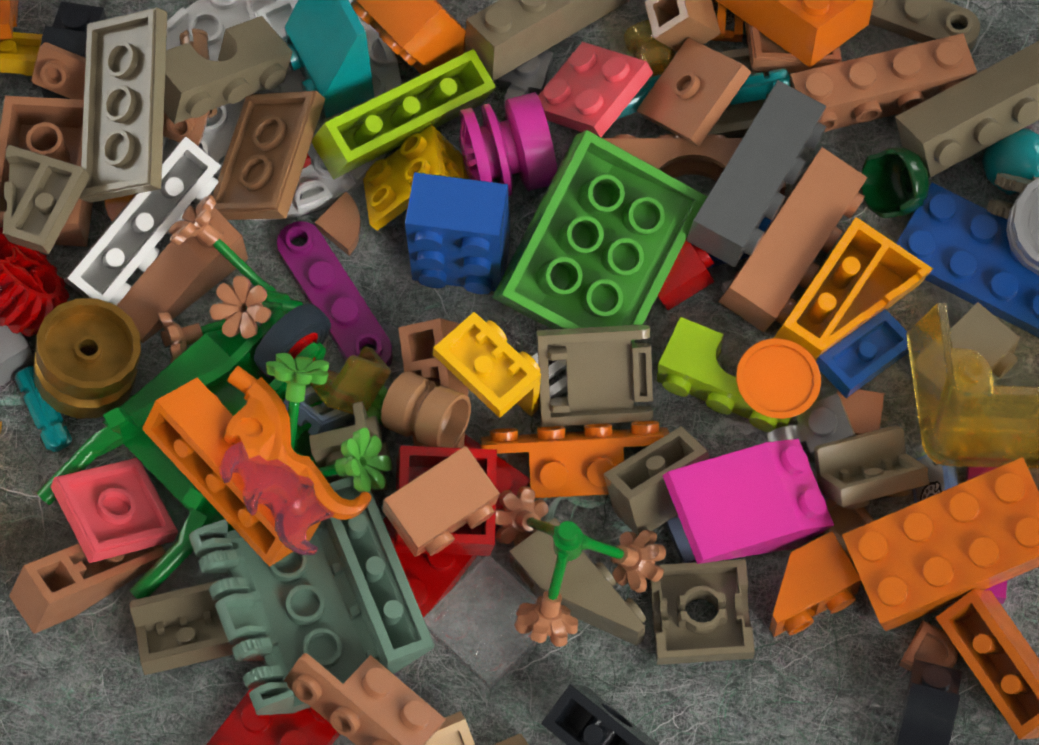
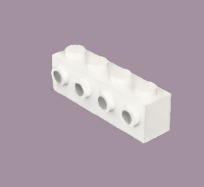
(142, 223)

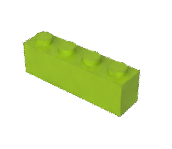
(401, 112)

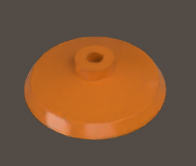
(778, 378)

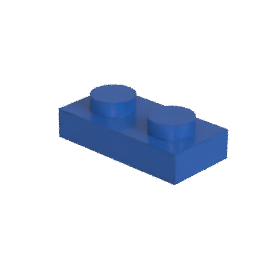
(864, 353)

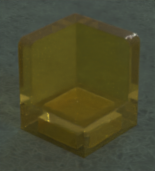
(357, 382)

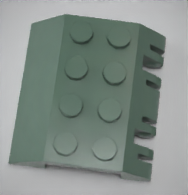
(329, 604)

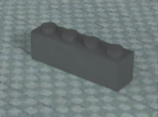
(756, 173)

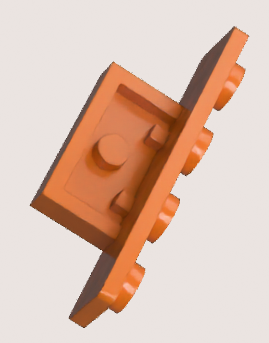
(573, 461)

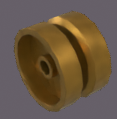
(86, 358)

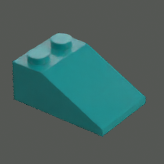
(330, 52)

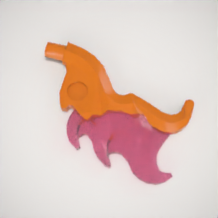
(274, 472)

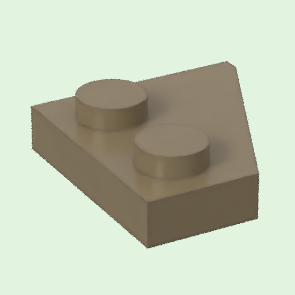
(39, 197)

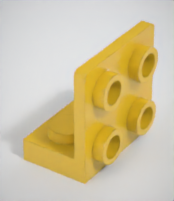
(390, 180)
(490, 366)

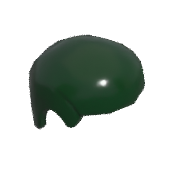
(895, 182)

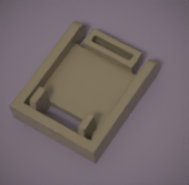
(602, 375)

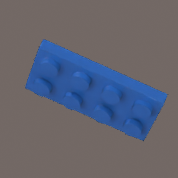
(972, 257)

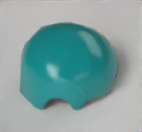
(1014, 156)

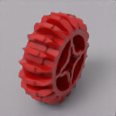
(27, 288)

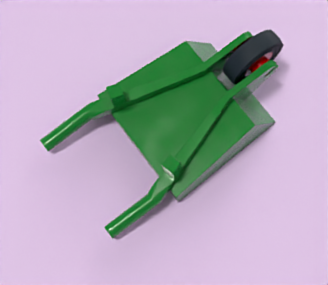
(212, 362)

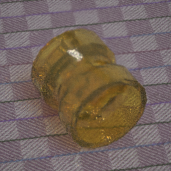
(642, 44)

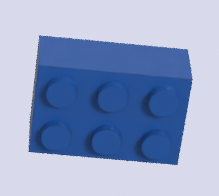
(458, 232)

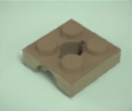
(688, 641)

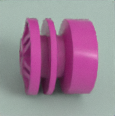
(510, 146)

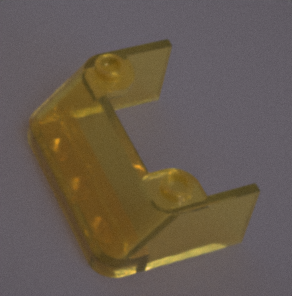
(959, 408)

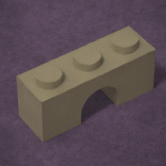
(248, 63)

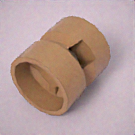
(425, 411)

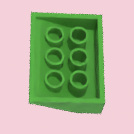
(599, 240)

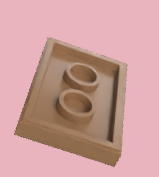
(267, 155)

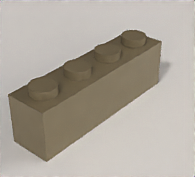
(519, 30)
(974, 112)

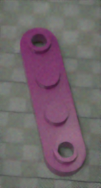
(332, 291)

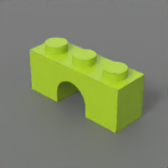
(693, 369)

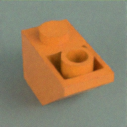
(814, 580)

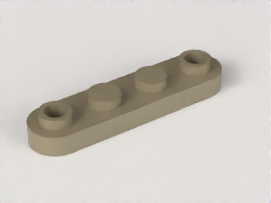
(925, 19)

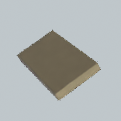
(124, 105)

